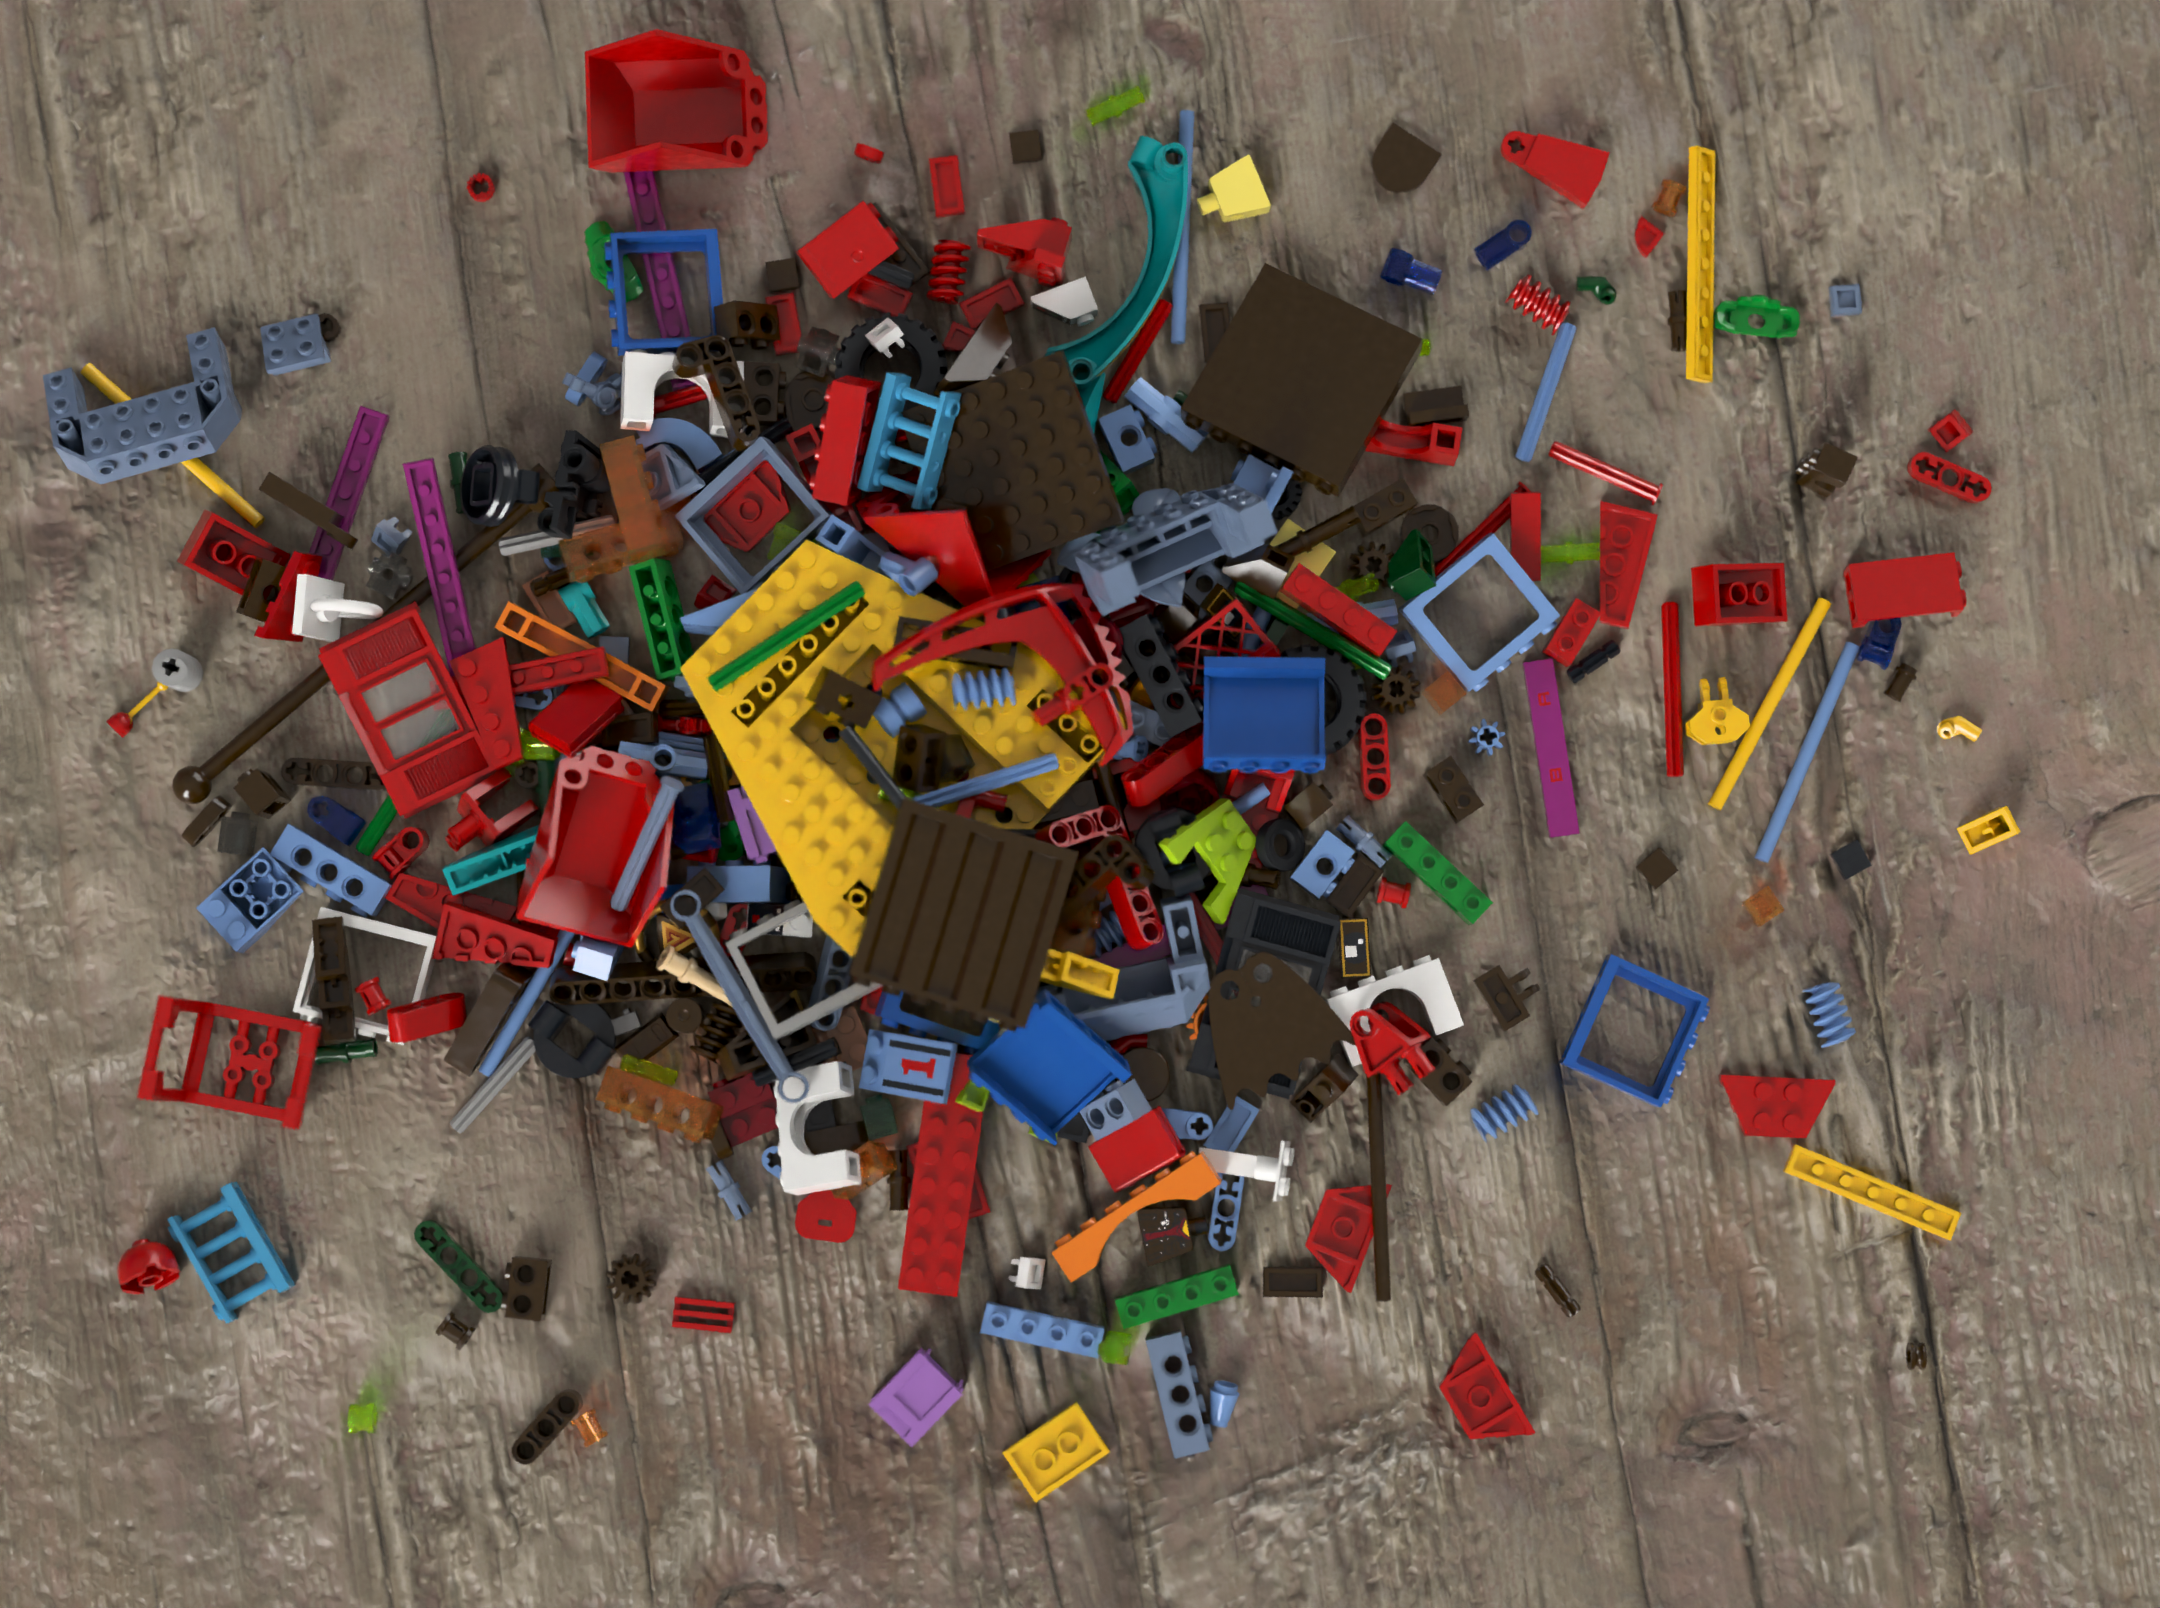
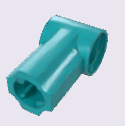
(581, 601)

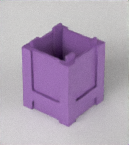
(754, 836)
(916, 1396)

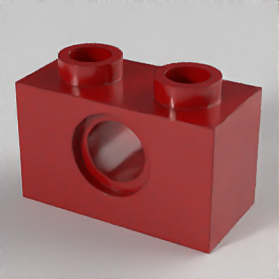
(1571, 632)

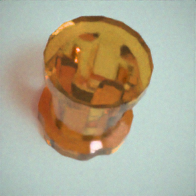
(1669, 197)
(589, 1428)

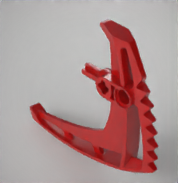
(1049, 635)

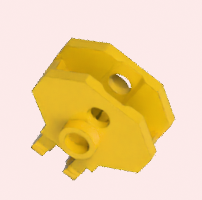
(1718, 714)

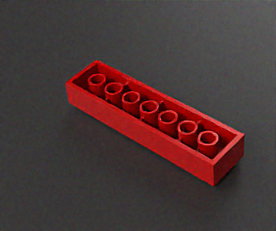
(941, 1192)

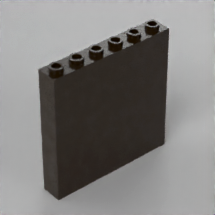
(1301, 380)

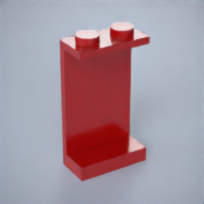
(1904, 588)

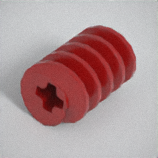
(947, 271)
(1539, 303)

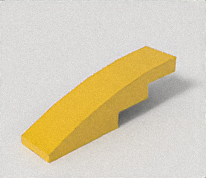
(1079, 974)

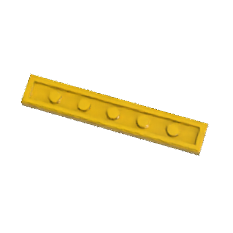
(1872, 1192)

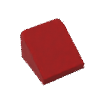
(1950, 430)
(713, 592)

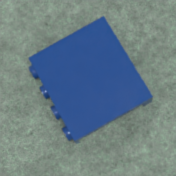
(1264, 714)
(1047, 1067)

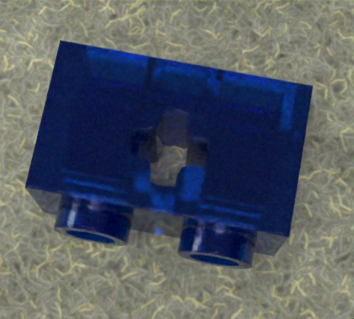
(696, 819)

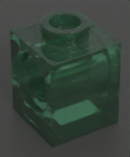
(879, 1117)

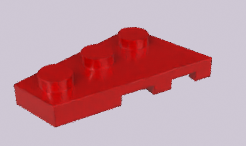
(1041, 265)
(281, 613)

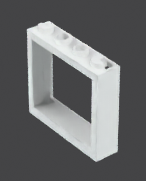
(308, 979)

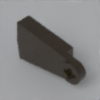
(307, 507)

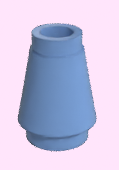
(1222, 1402)

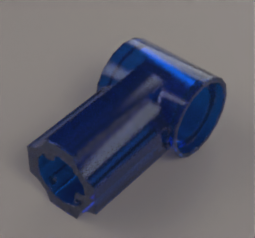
(1501, 245)
(1403, 269)

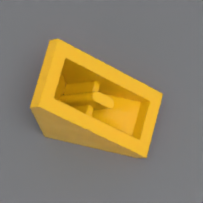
(1988, 829)

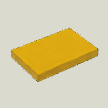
(1056, 1451)

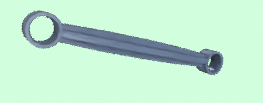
(738, 996)

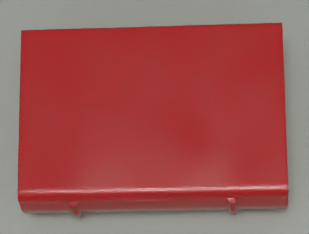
(576, 716)
(1137, 1150)

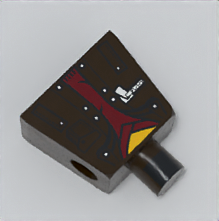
(1168, 1232)

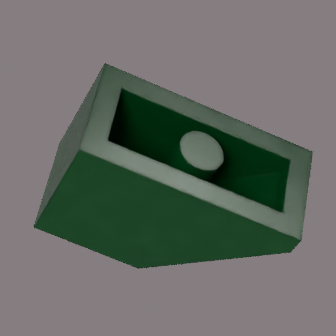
(1412, 567)

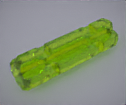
(648, 1070)

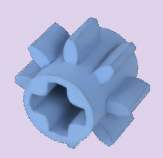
(1490, 730)

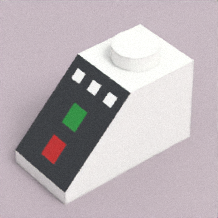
(1068, 303)
(798, 927)

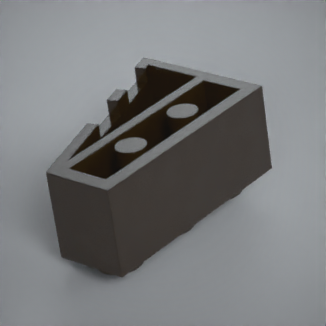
(742, 1054)

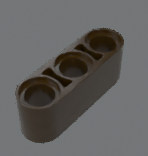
(534, 1434)

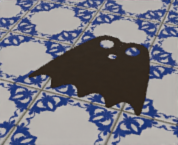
(1276, 1035)

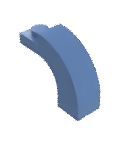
(684, 437)
(849, 543)

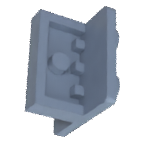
(294, 345)

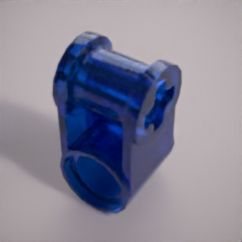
(1879, 642)
(339, 822)

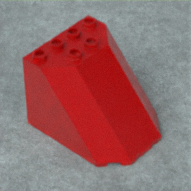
(672, 105)
(945, 541)
(585, 844)

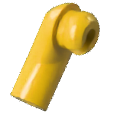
(1958, 725)

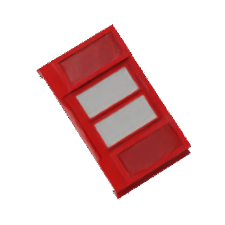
(407, 711)

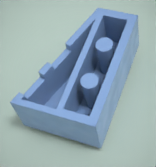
(747, 883)

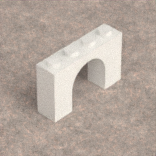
(644, 373)
(1423, 981)
(801, 1169)

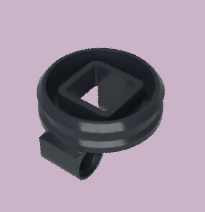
(490, 497)
(1182, 877)
(596, 1055)

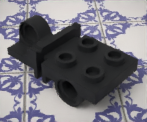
(579, 480)

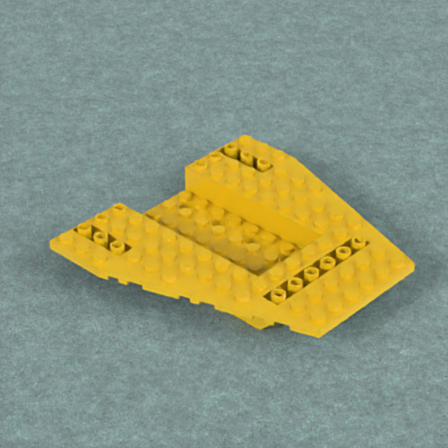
(818, 792)

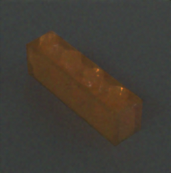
(633, 499)

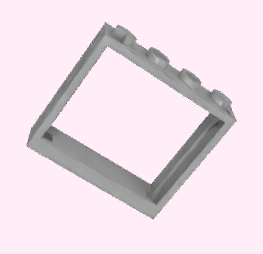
(807, 1016)

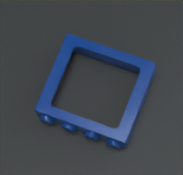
(659, 242)
(892, 1016)
(1685, 1037)

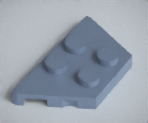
(670, 475)

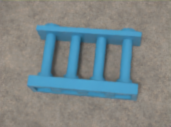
(884, 433)
(246, 1226)

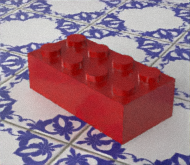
(845, 439)

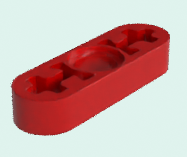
(1932, 462)

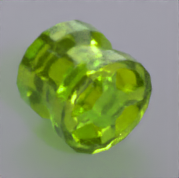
(362, 1418)

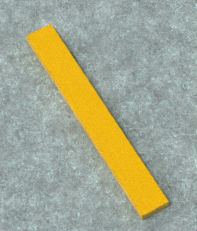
(1700, 264)

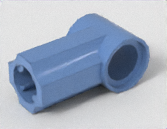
(909, 574)

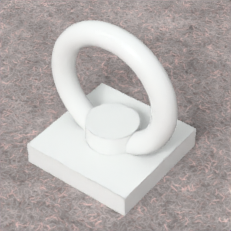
(321, 606)

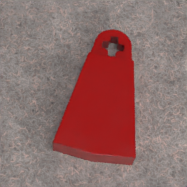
(1558, 163)

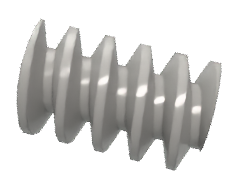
(189, 672)

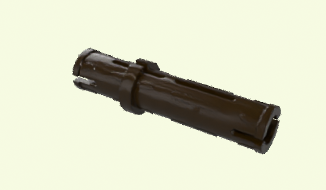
(1323, 531)

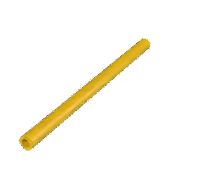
(195, 465)
(1769, 703)

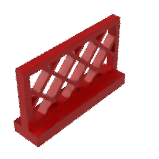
(1267, 649)

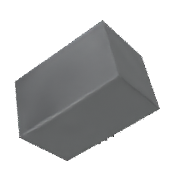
(626, 1023)

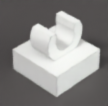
(884, 335)
(1029, 1272)

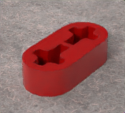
(730, 924)

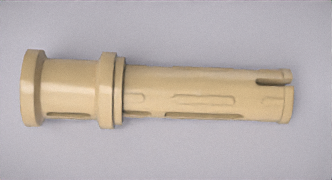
(689, 971)

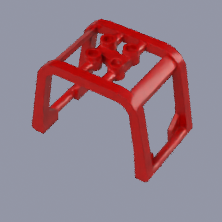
(166, 1014)

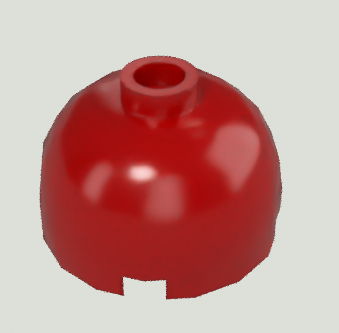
(147, 1265)

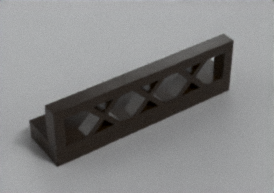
(971, 657)

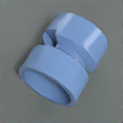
(900, 708)

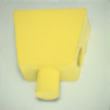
(1235, 192)

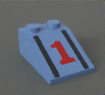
(908, 1066)

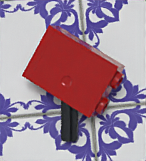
(852, 249)

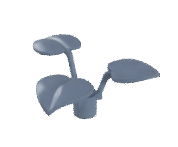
(1167, 592)

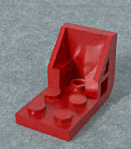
(1267, 809)

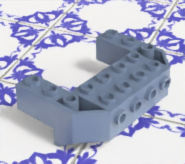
(150, 428)
(1171, 542)
(1150, 992)

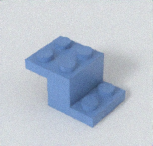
(1261, 479)

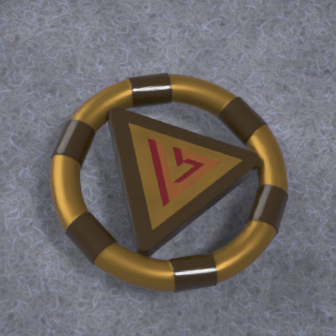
(669, 934)

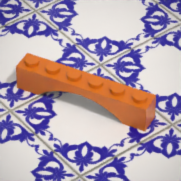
(556, 641)
(1188, 1181)

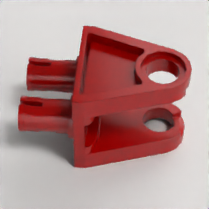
(477, 824)
(1390, 1043)

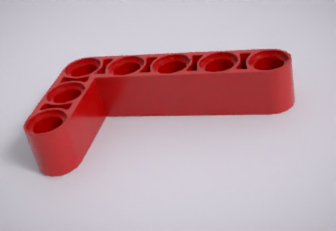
(1164, 767)
(1121, 894)

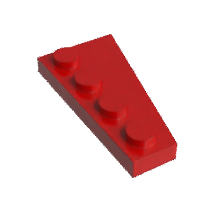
(1623, 556)
(488, 691)
(427, 899)
(479, 936)

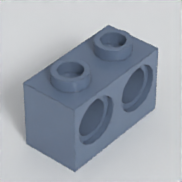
(1115, 1109)

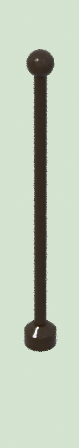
(194, 783)

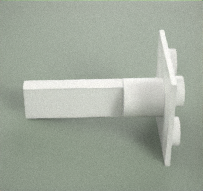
(1255, 1166)

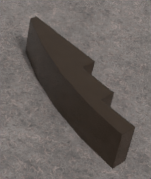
(334, 980)

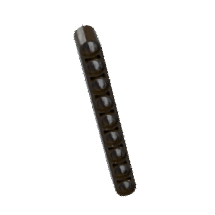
(668, 986)

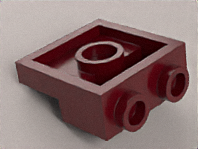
(747, 1108)

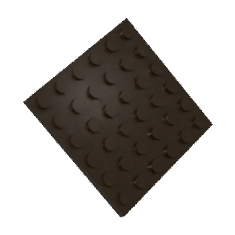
(1023, 462)

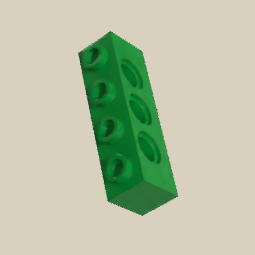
(661, 616)
(1437, 873)
(1176, 1296)

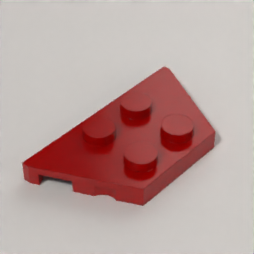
(750, 509)
(1776, 1104)
(1343, 1232)
(1481, 1395)

